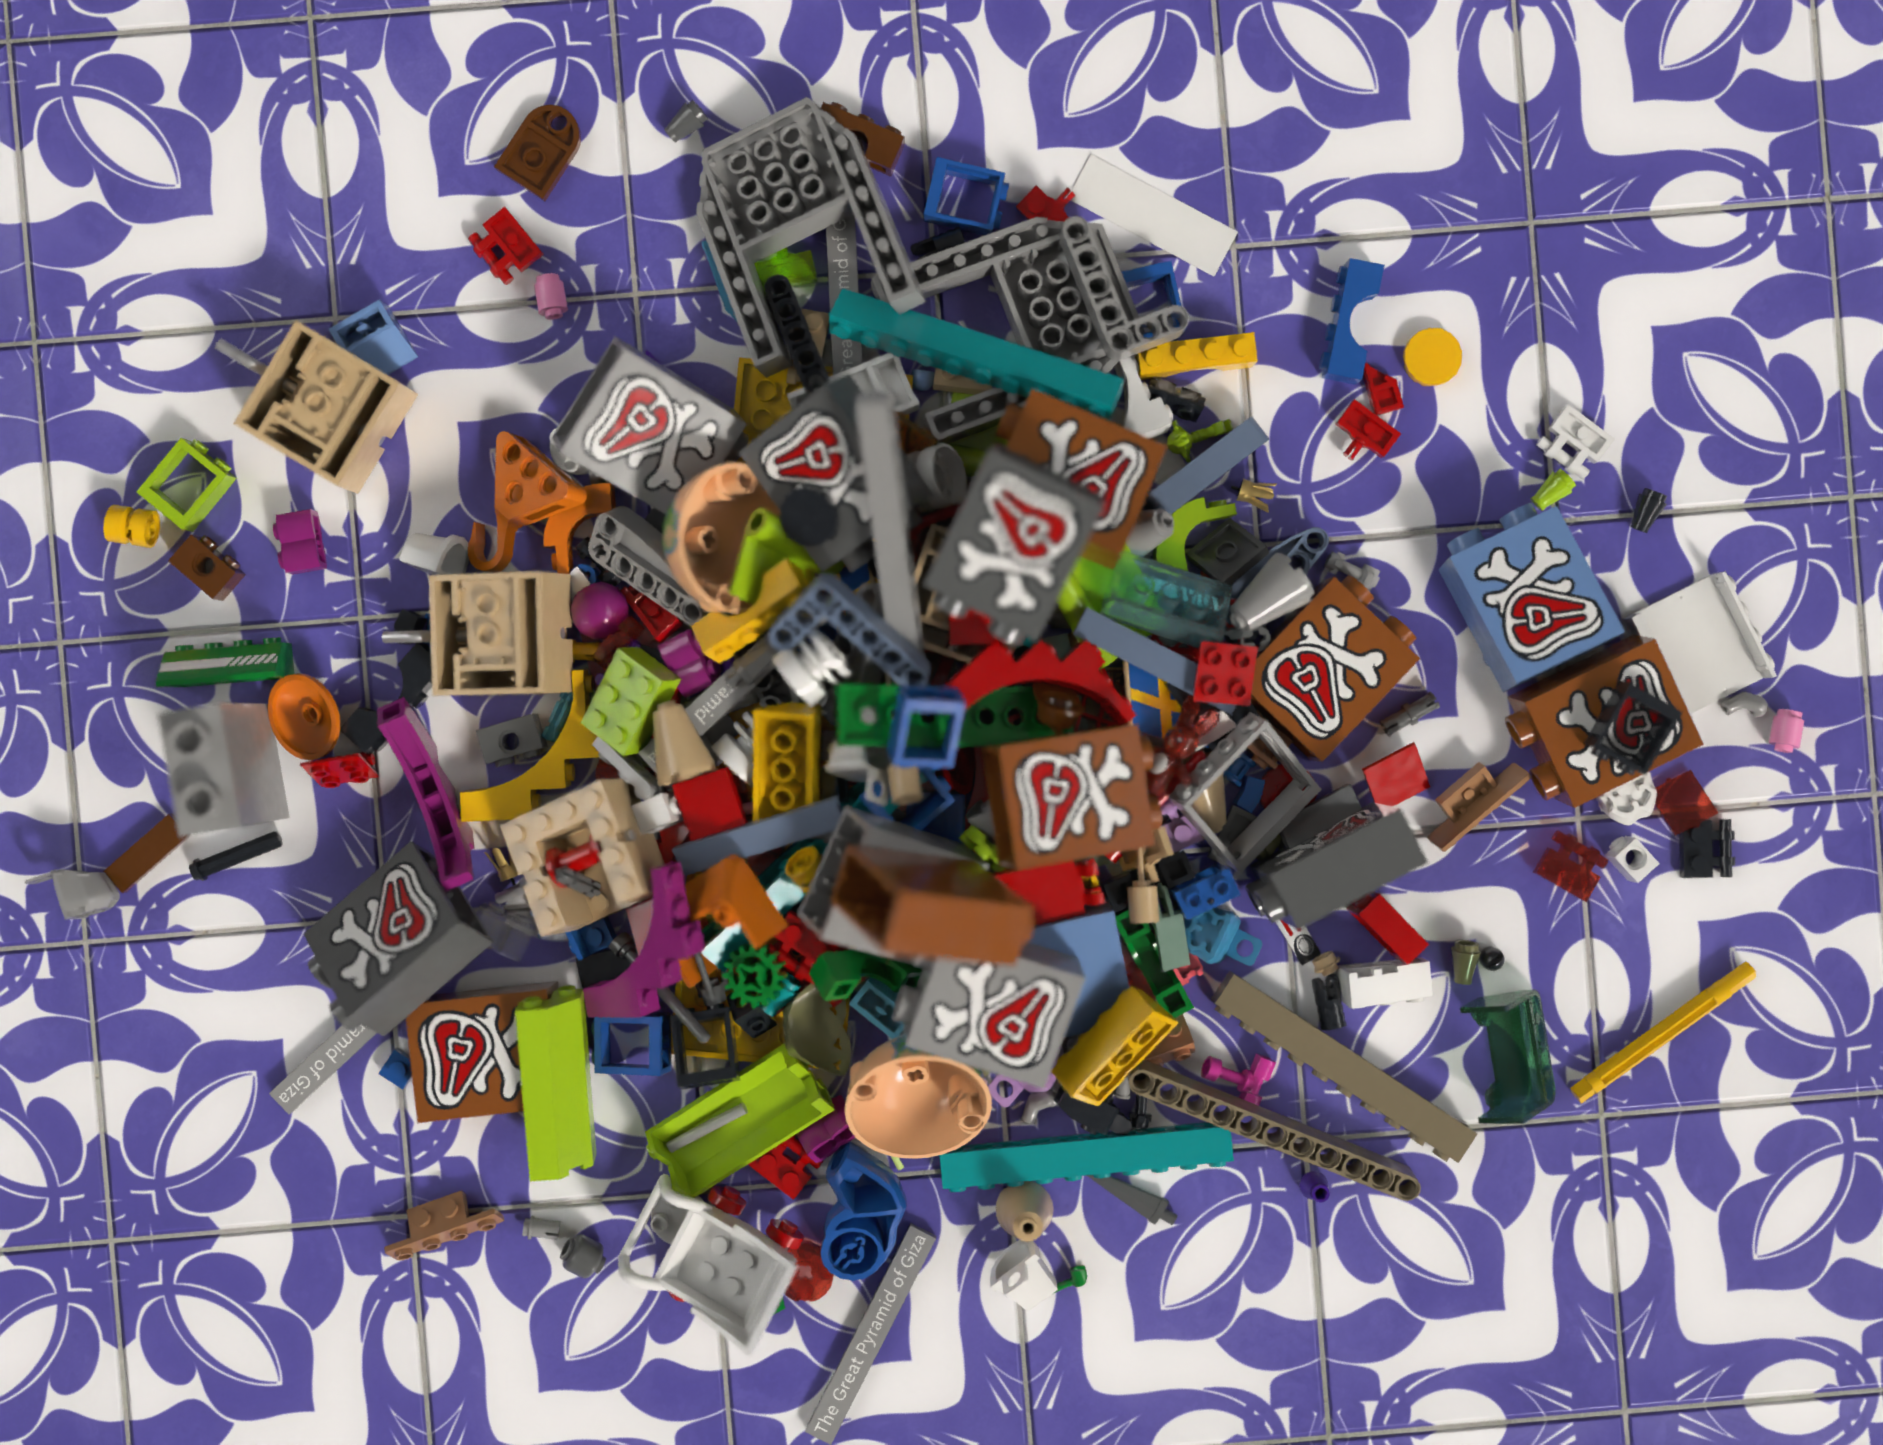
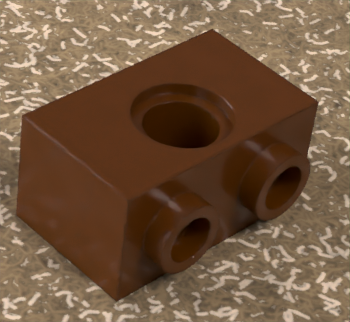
(191, 561)

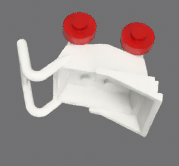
(720, 1263)

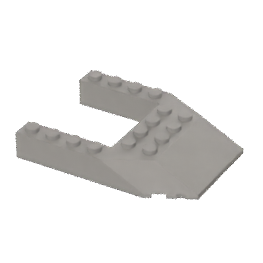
(779, 187)
(1038, 302)

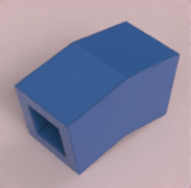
(1249, 793)

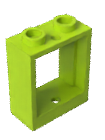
(207, 500)

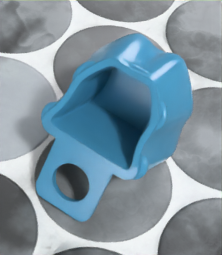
(1216, 935)

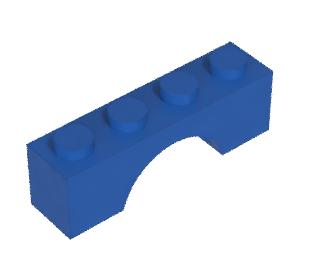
(1344, 356)

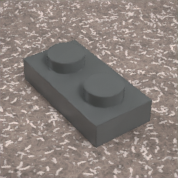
(1236, 823)

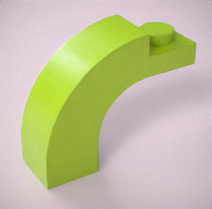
(1185, 519)

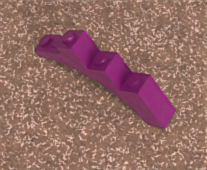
(432, 789)
(657, 965)

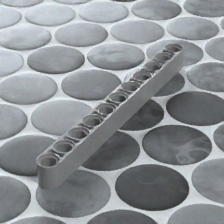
(889, 517)

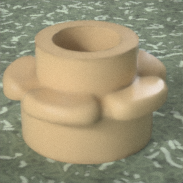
(1326, 963)

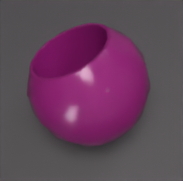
(598, 610)

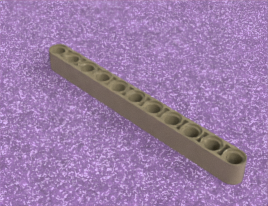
(1283, 1138)

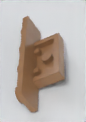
(1472, 800)
(441, 1222)

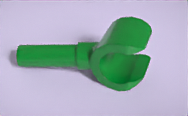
(1077, 1279)

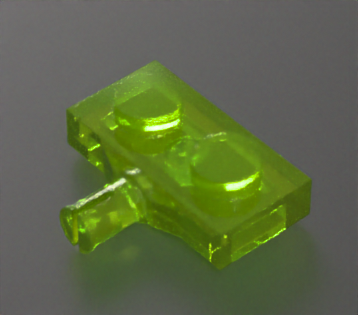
(797, 267)

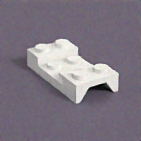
(875, 376)

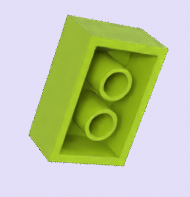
(627, 698)

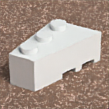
(1384, 982)

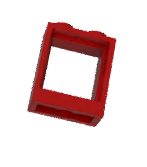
(1388, 927)

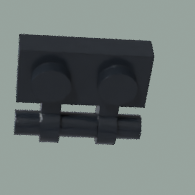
(1696, 850)

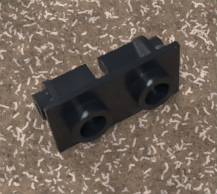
(1186, 405)

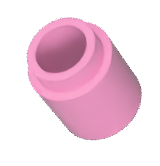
(550, 296)
(1786, 730)

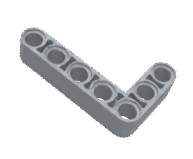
(1110, 302)

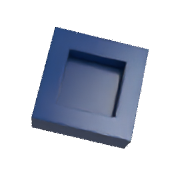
(397, 1068)

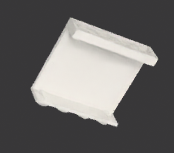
(1705, 640)

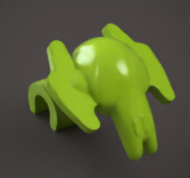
(1181, 441)

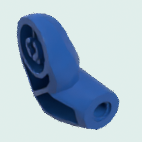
(865, 1218)

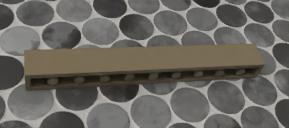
(1344, 1067)

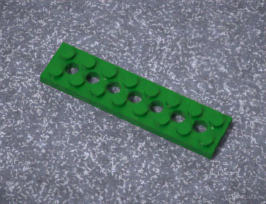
(882, 699)

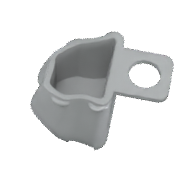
(81, 892)

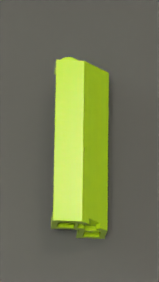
(556, 1083)
(780, 1103)

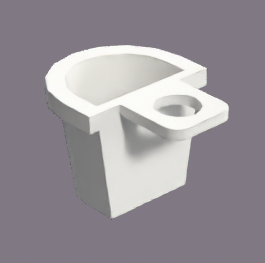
(436, 554)
(1023, 1275)

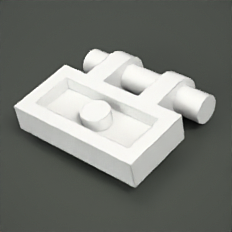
(1581, 435)

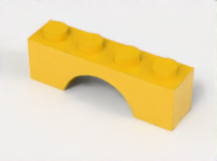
(1181, 356)
(724, 635)

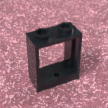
(1653, 742)
(708, 1077)

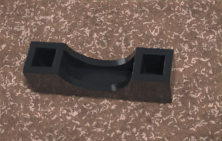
(417, 681)

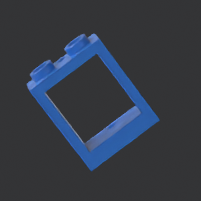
(970, 172)
(1153, 273)
(925, 700)
(926, 811)
(1209, 883)
(659, 1045)

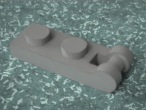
(630, 770)

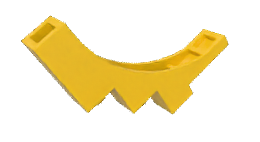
(550, 772)

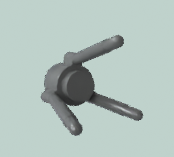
(710, 988)

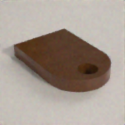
(538, 152)

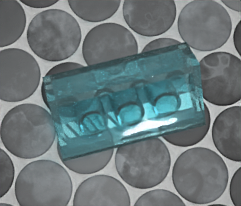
(1166, 601)

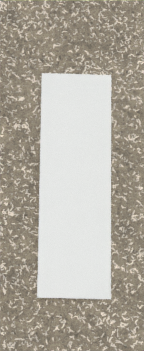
(1153, 215)

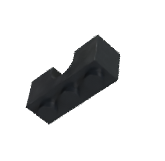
(1170, 870)

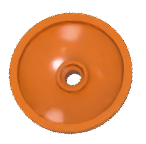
(304, 716)

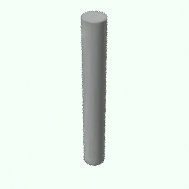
(707, 1127)

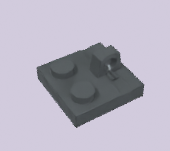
(1227, 552)

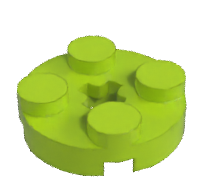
(977, 841)

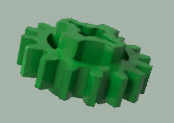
(765, 985)

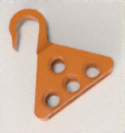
(525, 492)

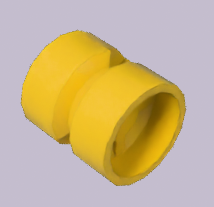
(126, 526)
(803, 867)

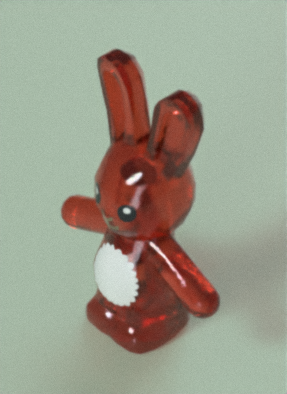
(1179, 744)

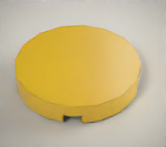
(1432, 357)

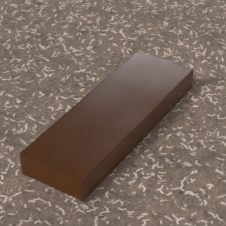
(145, 854)

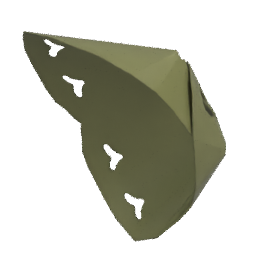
(814, 1029)

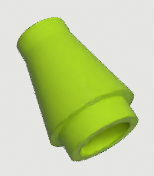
(1553, 489)

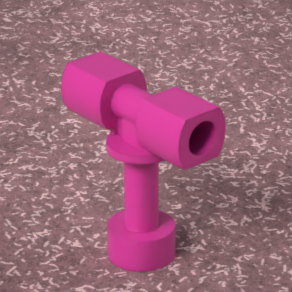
(1247, 1081)

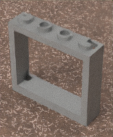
(1273, 817)

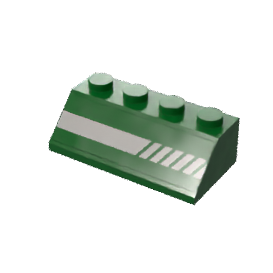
(225, 664)

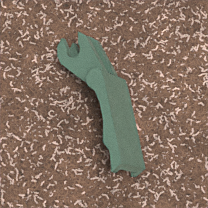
(1170, 934)

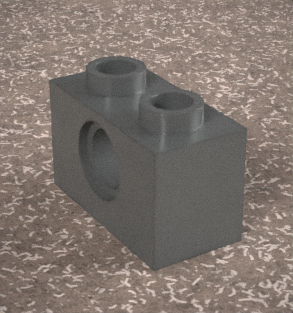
(494, 740)

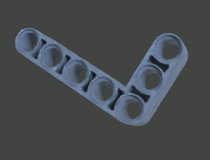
(852, 627)

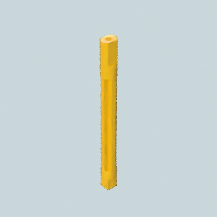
(1663, 1032)

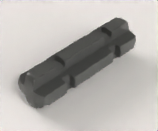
(577, 881)

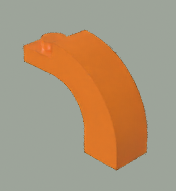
(562, 526)

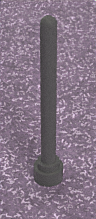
(624, 946)

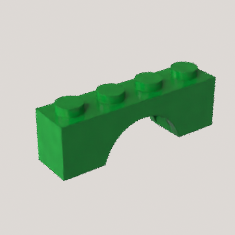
(1143, 949)
(839, 972)

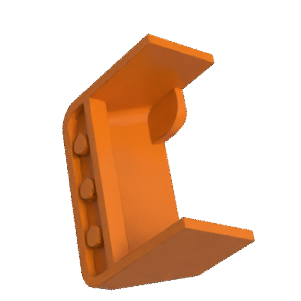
(732, 897)

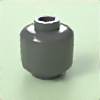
(582, 1256)

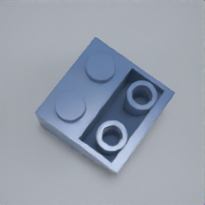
(375, 338)

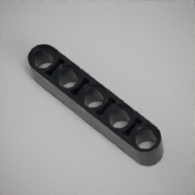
(793, 330)

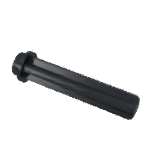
(203, 868)

